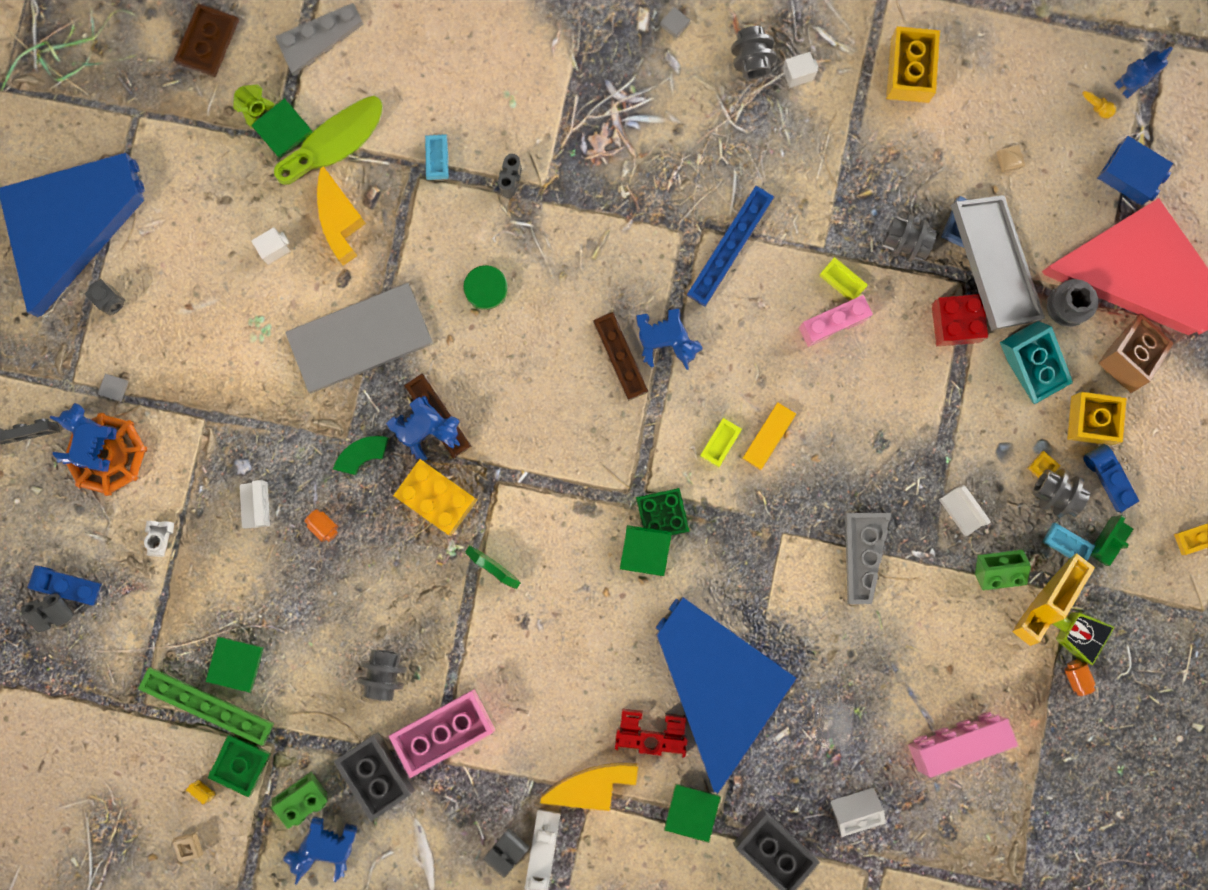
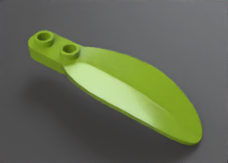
(332, 140)

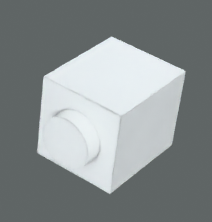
(800, 69)
(271, 245)

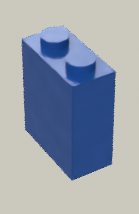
(1135, 171)

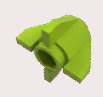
(249, 102)

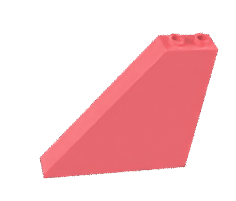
(1144, 269)

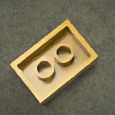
(913, 64)
(435, 497)

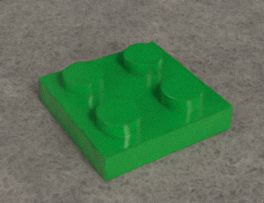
(239, 765)

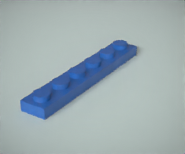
(730, 246)

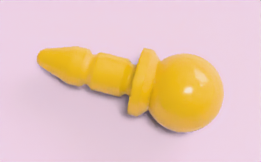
(1105, 108)

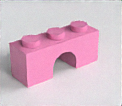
(834, 320)

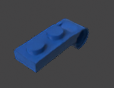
(1112, 477)
(65, 585)

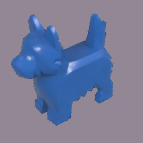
(1143, 71)
(667, 334)
(422, 424)
(86, 439)
(322, 846)

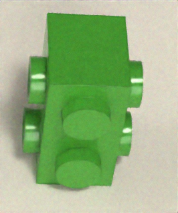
(1002, 570)
(299, 800)

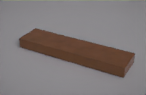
(620, 356)
(421, 387)

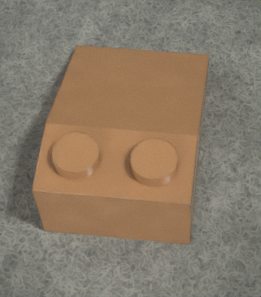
(1136, 354)

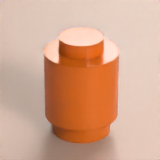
(321, 526)
(1080, 677)

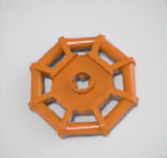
(117, 456)

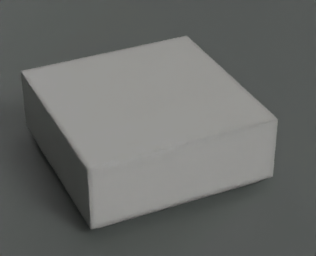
(675, 22)
(113, 387)

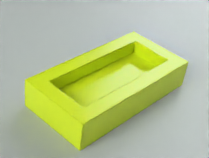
(843, 279)
(720, 442)

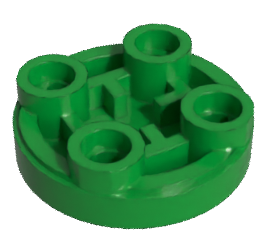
(485, 287)

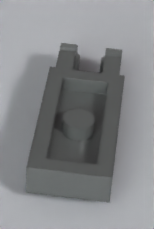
(24, 432)

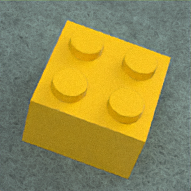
(1096, 418)

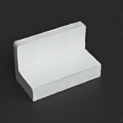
(254, 504)
(964, 510)
(858, 812)

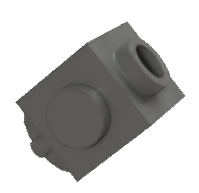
(105, 297)

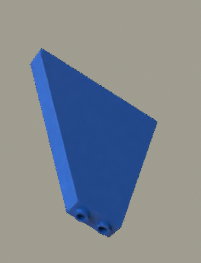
(64, 221)
(721, 684)

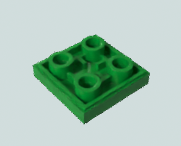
(282, 128)
(663, 511)
(645, 550)
(234, 664)
(692, 813)

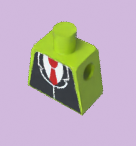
(1083, 636)

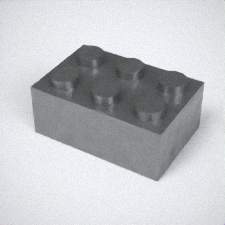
(374, 776)
(775, 852)

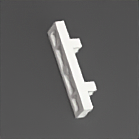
(542, 849)

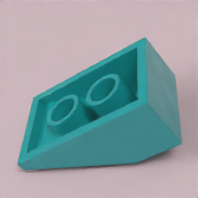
(1037, 361)

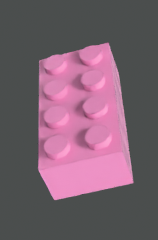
(442, 733)
(962, 744)

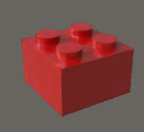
(959, 320)

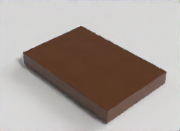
(206, 40)

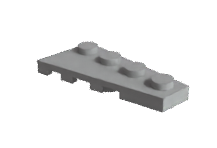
(317, 36)
(864, 547)

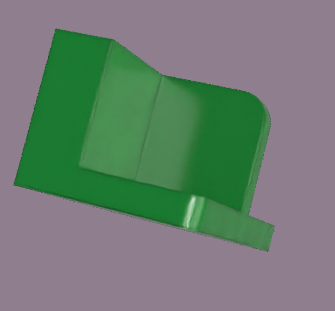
(1111, 540)

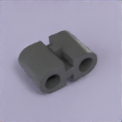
(510, 175)
(49, 611)
(506, 853)

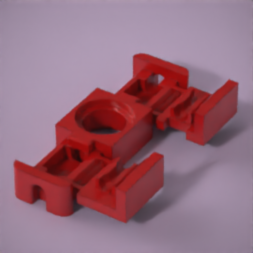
(632, 739)

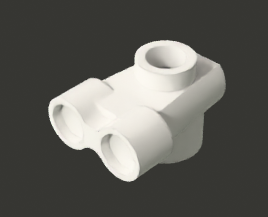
(157, 533)

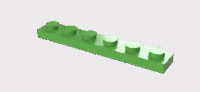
(206, 706)

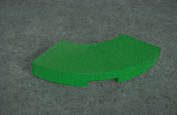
(361, 452)
(492, 567)

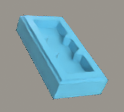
(436, 157)
(1067, 542)

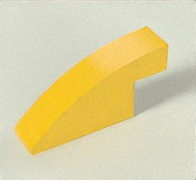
(336, 216)
(1054, 600)
(591, 786)

